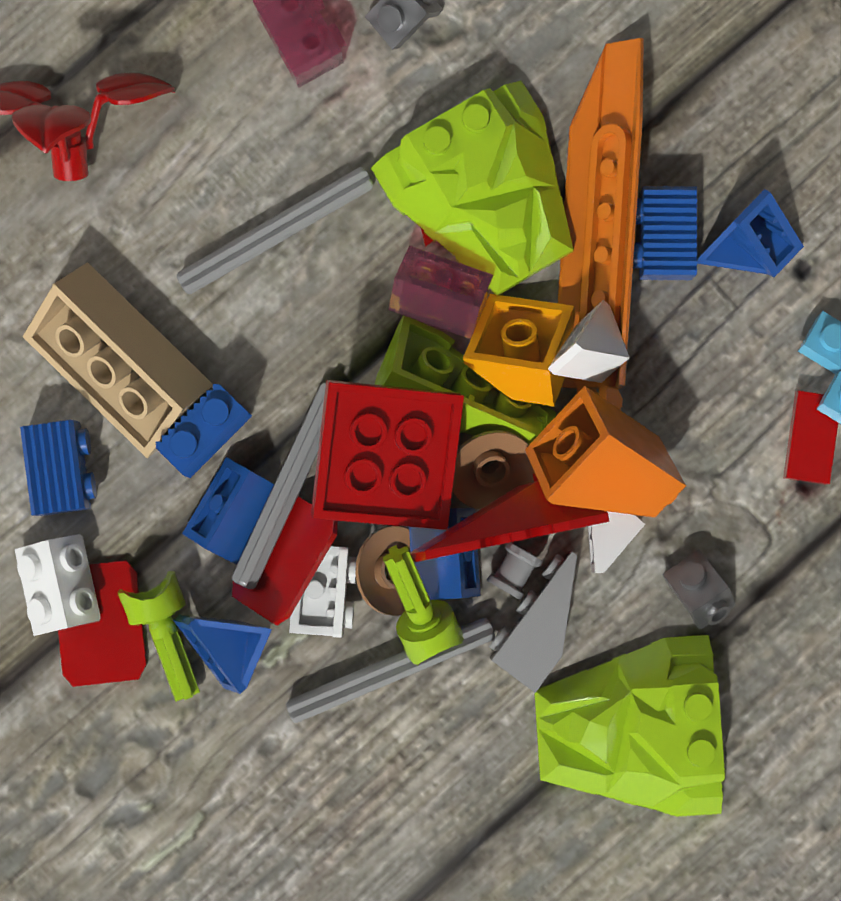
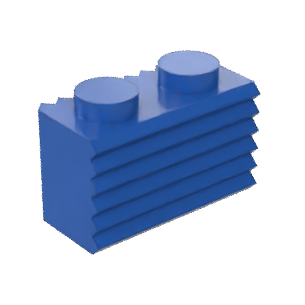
(666, 233)
(203, 430)
(57, 467)

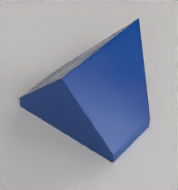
(756, 240)
(226, 647)

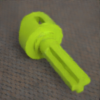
(156, 609)
(425, 624)

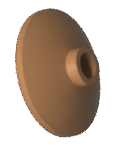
(480, 484)
(370, 570)

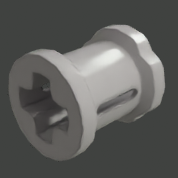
(514, 570)

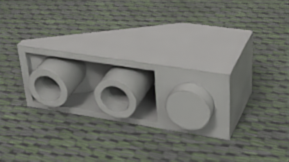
(538, 636)

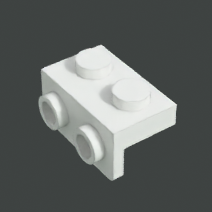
(57, 584)
(324, 603)

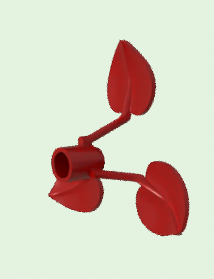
(60, 126)

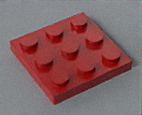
(386, 455)

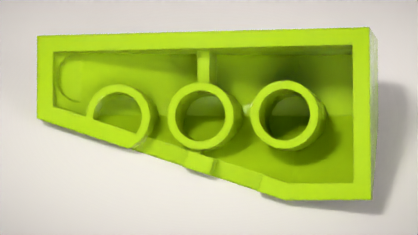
(427, 361)

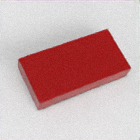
(810, 441)

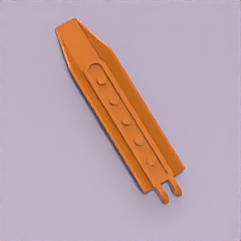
(603, 197)

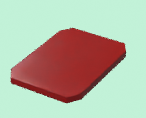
(290, 566)
(109, 647)

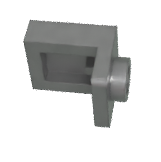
(401, 18)
(700, 589)

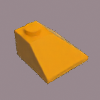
(517, 345)

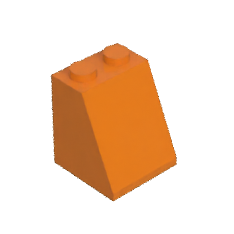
(603, 460)

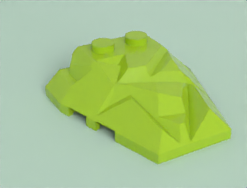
(483, 185)
(638, 729)

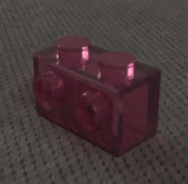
(302, 37)
(440, 292)

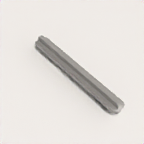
(275, 230)
(282, 497)
(380, 675)

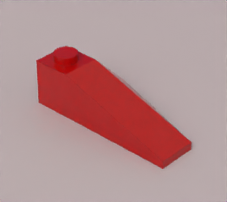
(510, 518)

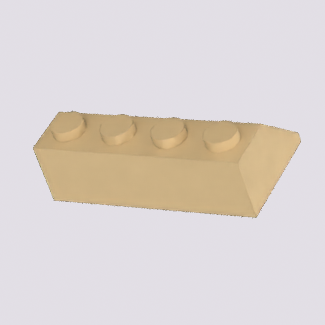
(115, 358)

